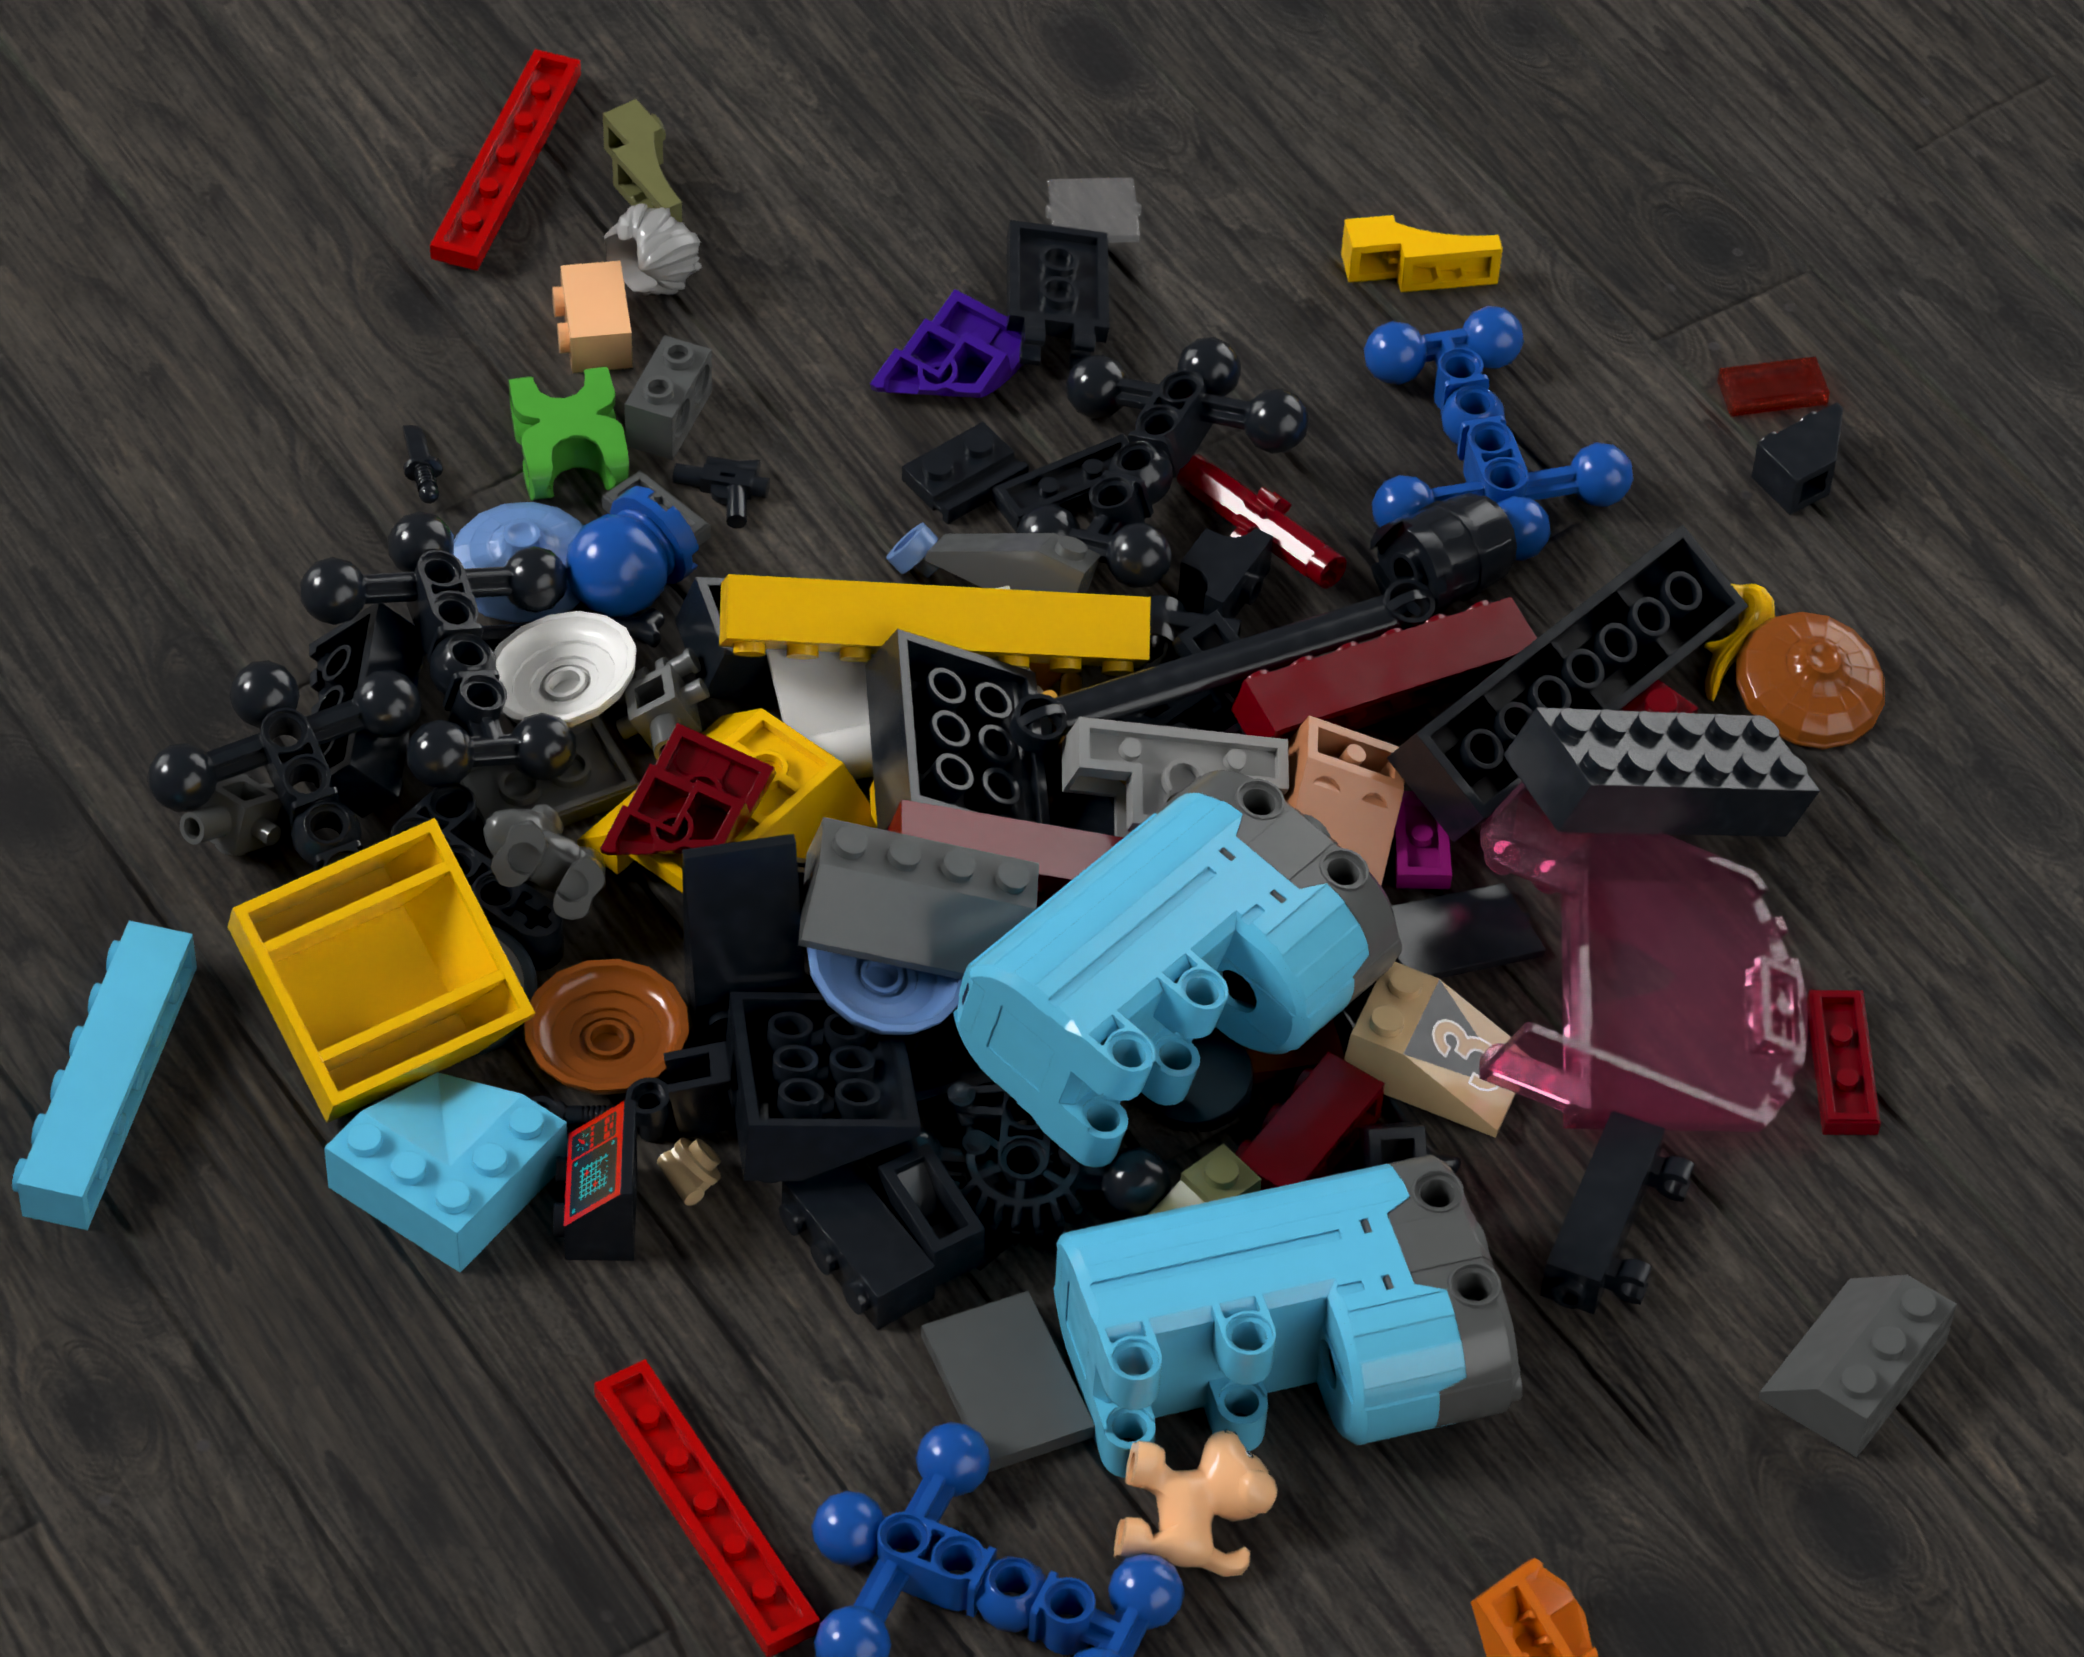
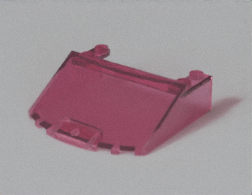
(1668, 981)

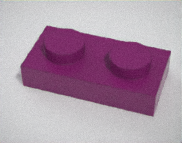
(1420, 848)

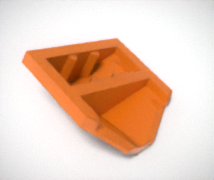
(1532, 1616)

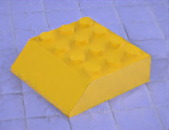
(380, 969)

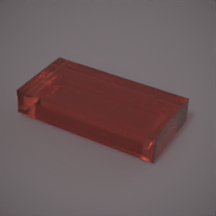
(1773, 386)

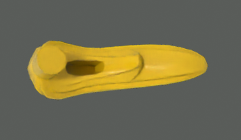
(1725, 650)

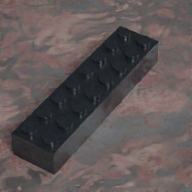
(1587, 660)

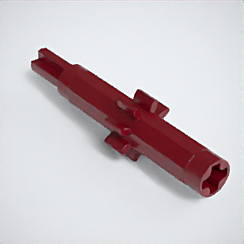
(1264, 512)

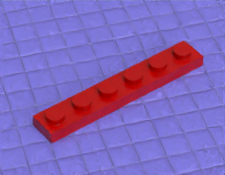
(505, 160)
(707, 1508)

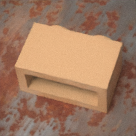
(594, 315)

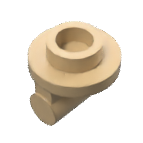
(690, 1168)

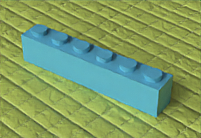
(105, 1075)

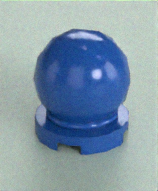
(629, 555)

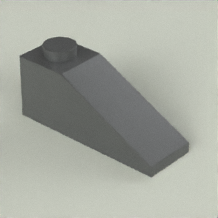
(1017, 560)

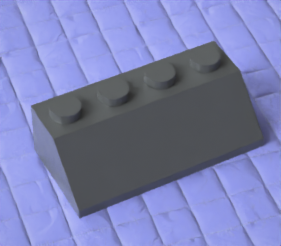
(909, 898)

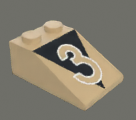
(1429, 1049)

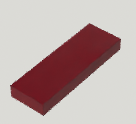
(1843, 1062)

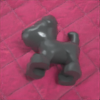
(531, 848)

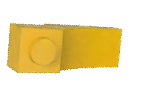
(1418, 258)

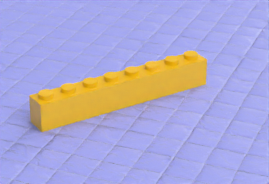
(991, 622)

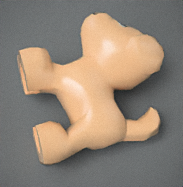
(1226, 1484)

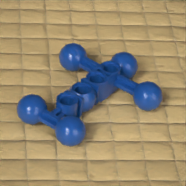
(1477, 424)
(952, 1463)

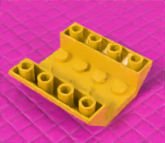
(804, 790)

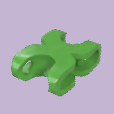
(568, 432)

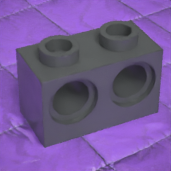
(668, 397)

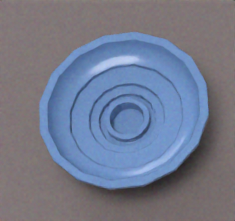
(501, 531)
(883, 995)

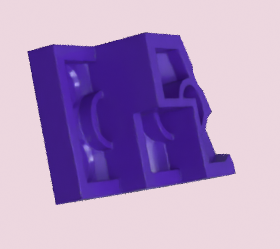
(955, 354)

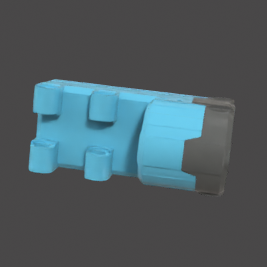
(1191, 923)
(1332, 1280)

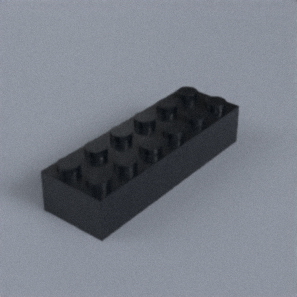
(1661, 772)

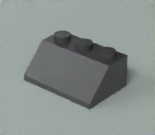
(1861, 1358)

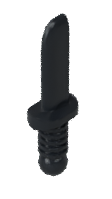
(421, 466)

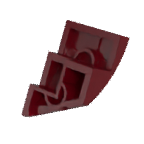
(690, 798)

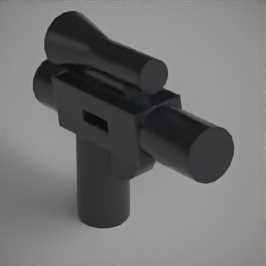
(728, 483)

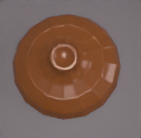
(1811, 679)
(605, 1025)

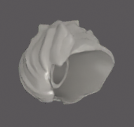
(653, 250)

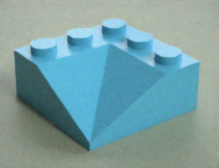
(447, 1162)

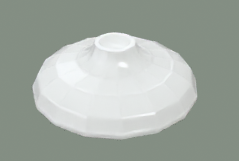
(565, 666)

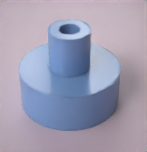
(912, 551)

